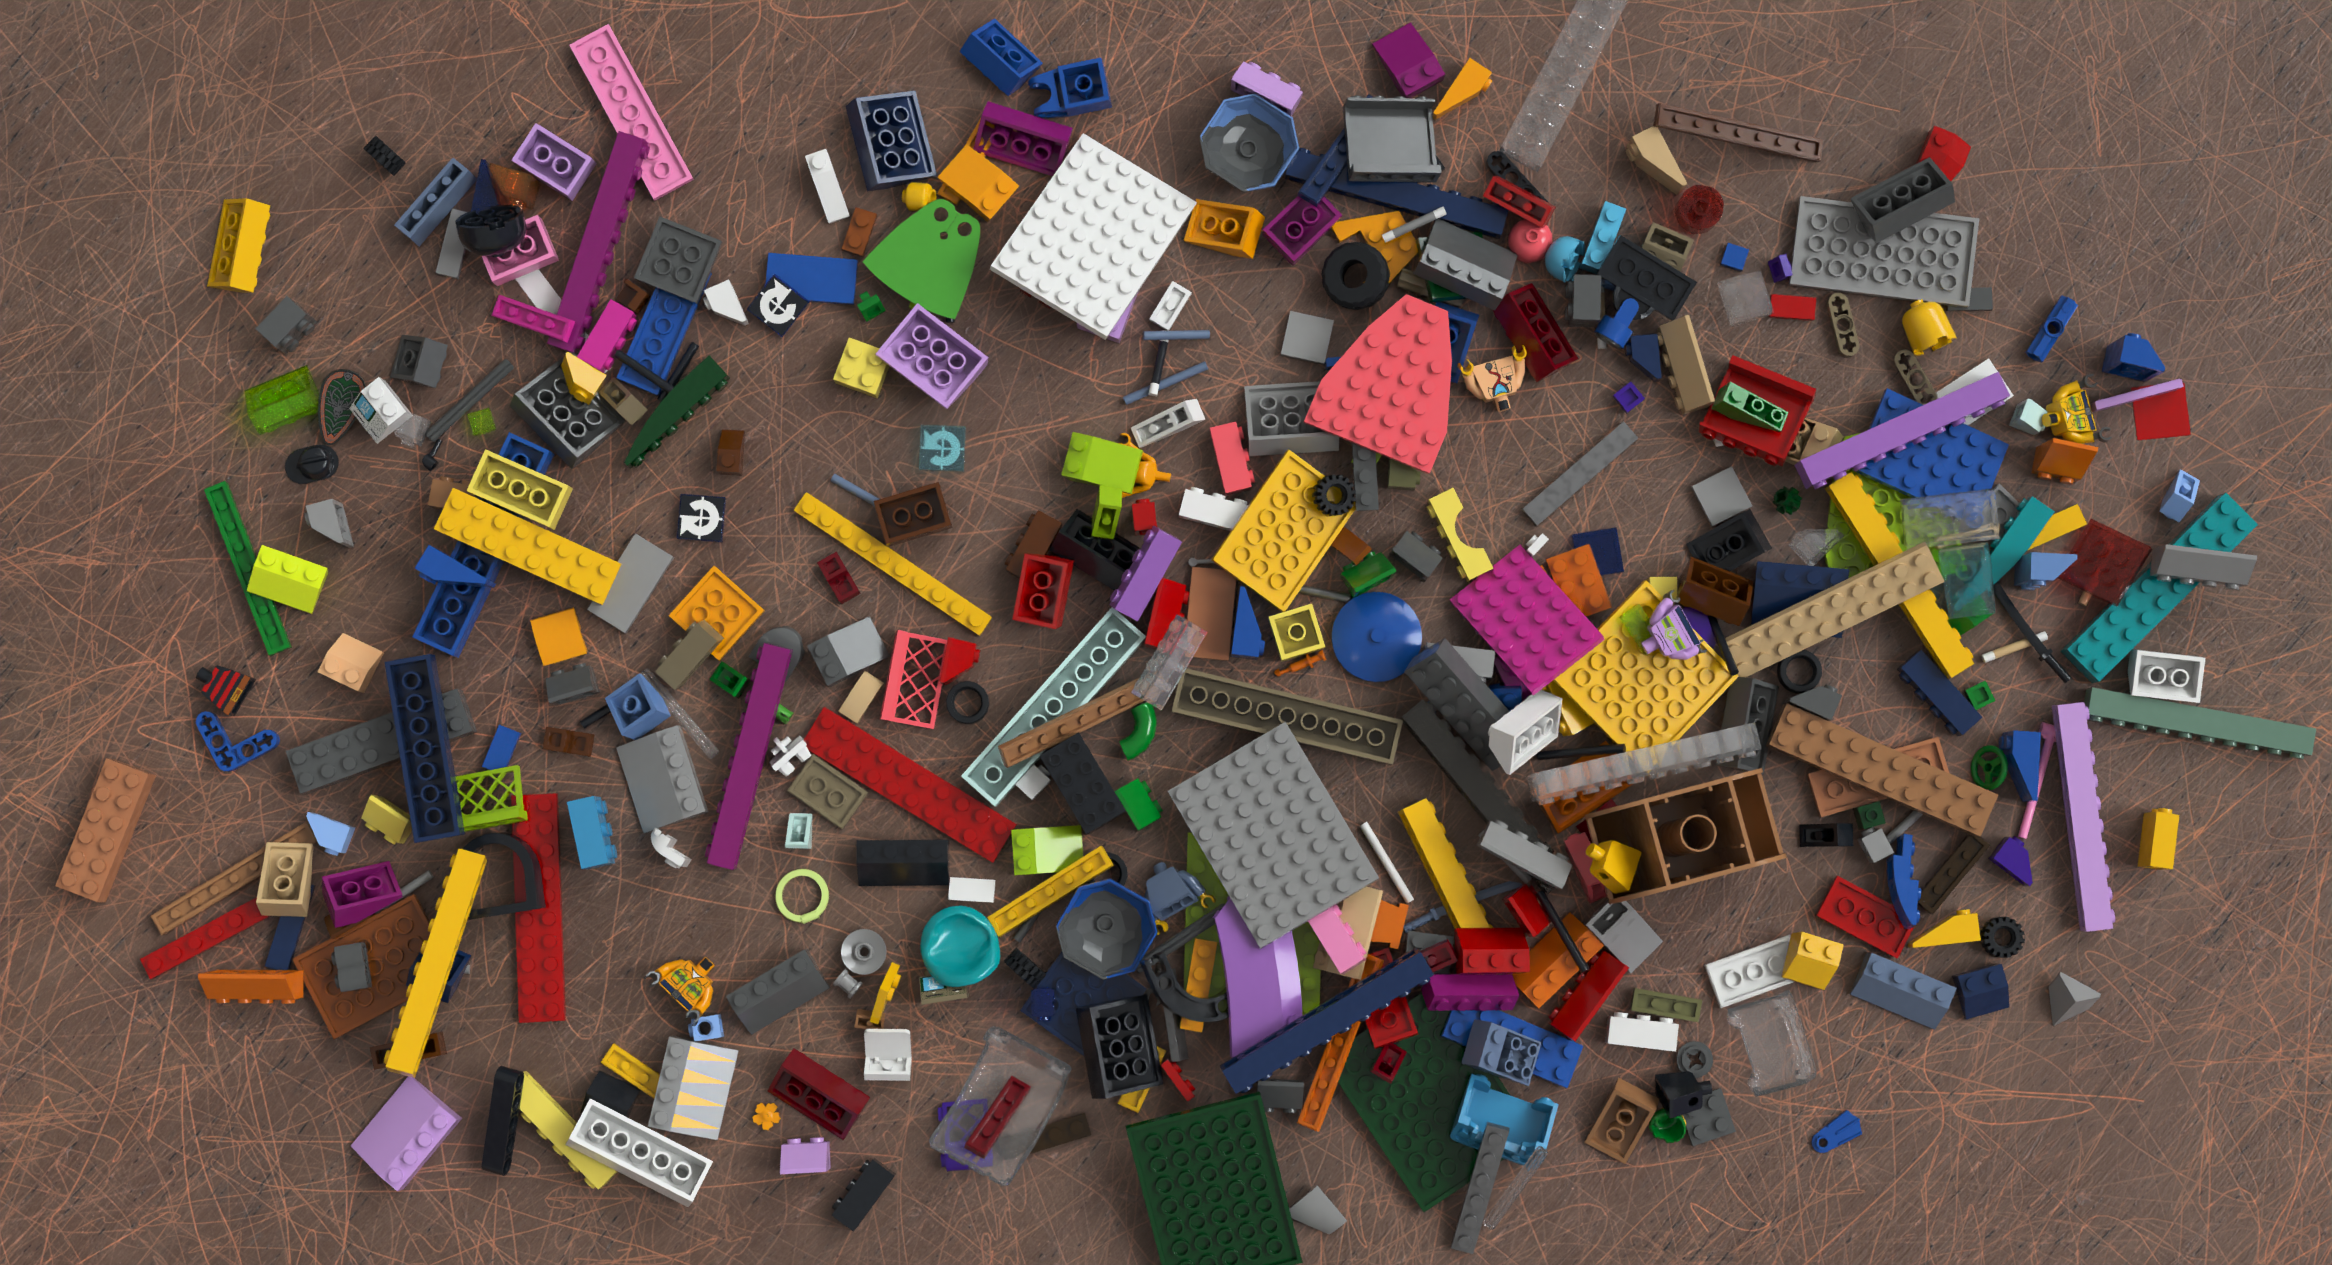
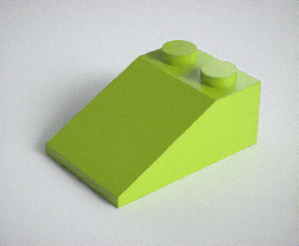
(1101, 462)
(1046, 849)

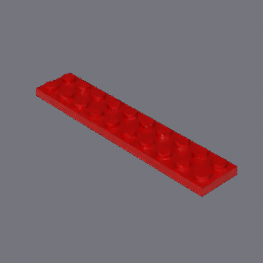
(909, 785)
(540, 930)

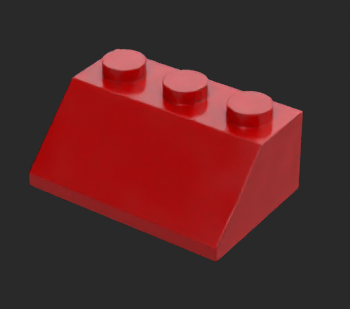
(1043, 590)
(1167, 605)
(1491, 951)

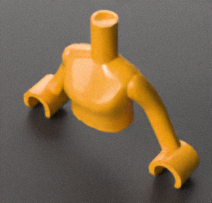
(1147, 472)

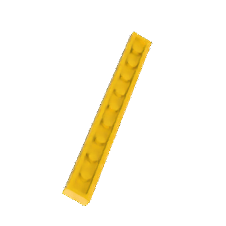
(893, 564)

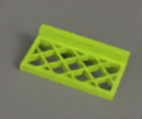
(495, 816)

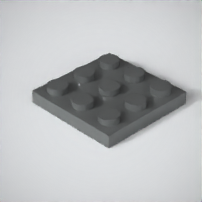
(678, 260)

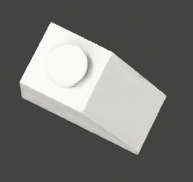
(725, 302)

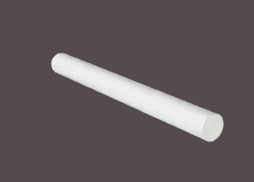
(1385, 860)

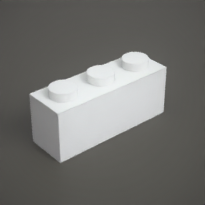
(1211, 509)
(1642, 1032)

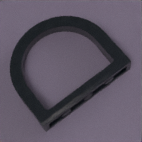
(532, 871)

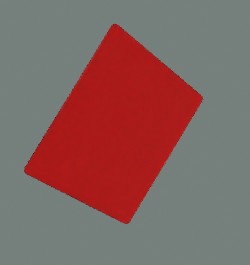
(2162, 415)

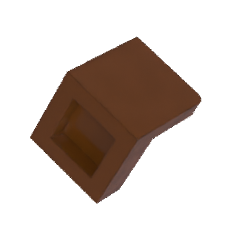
(633, 297)

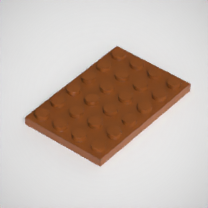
(392, 946)

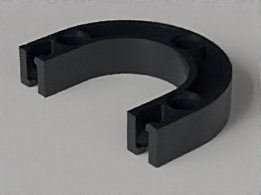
(1177, 999)

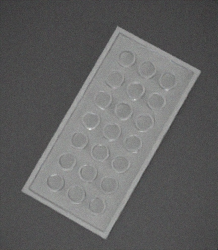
(1920, 262)

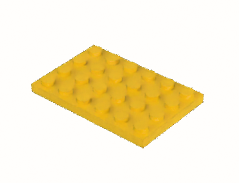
(1281, 533)

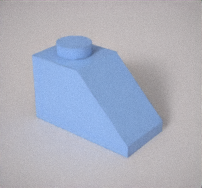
(2180, 496)
(330, 833)

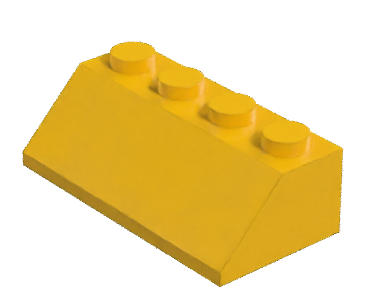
(239, 245)

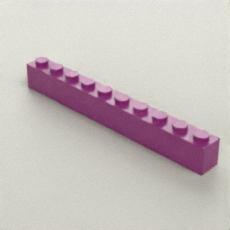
(600, 237)
(749, 756)

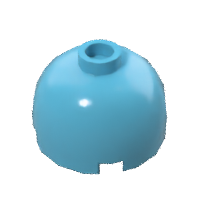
(1563, 256)

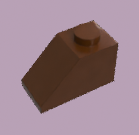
(731, 452)

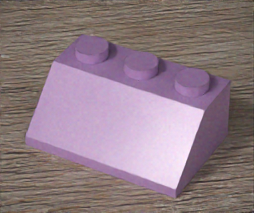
(1252, 80)

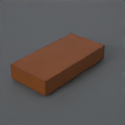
(1351, 546)

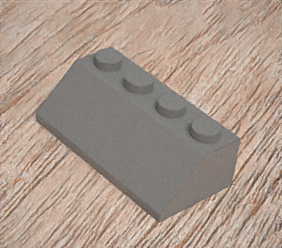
(2202, 565)
(1526, 856)

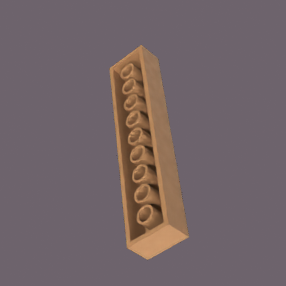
(1882, 770)

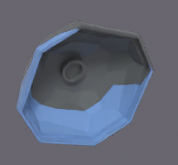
(1249, 143)

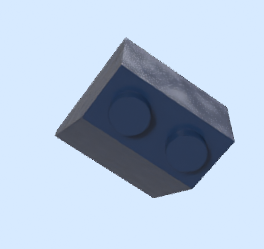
(458, 968)
(1982, 990)

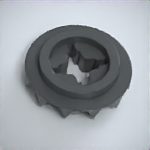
(1705, 1057)

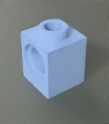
(716, 1028)

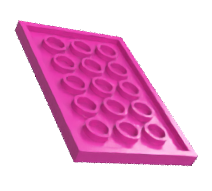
(1527, 620)

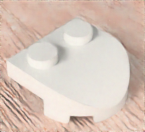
(664, 845)

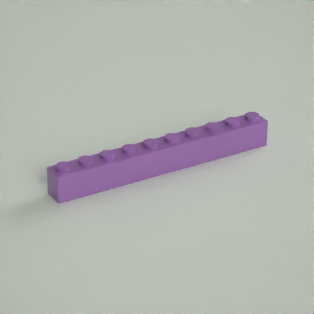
(1902, 430)

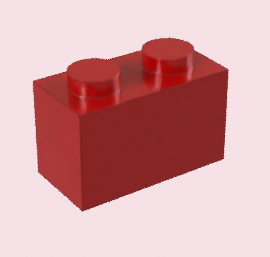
(1143, 516)

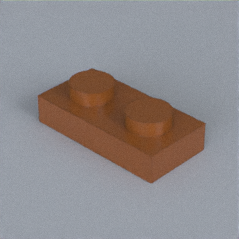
(859, 232)

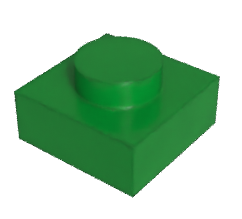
(1979, 695)

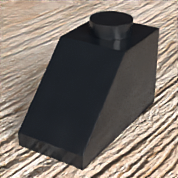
(1826, 835)

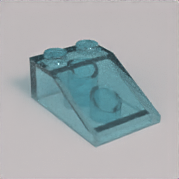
(1967, 580)

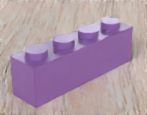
(1145, 573)

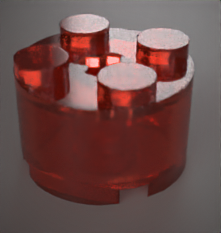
(1699, 196)

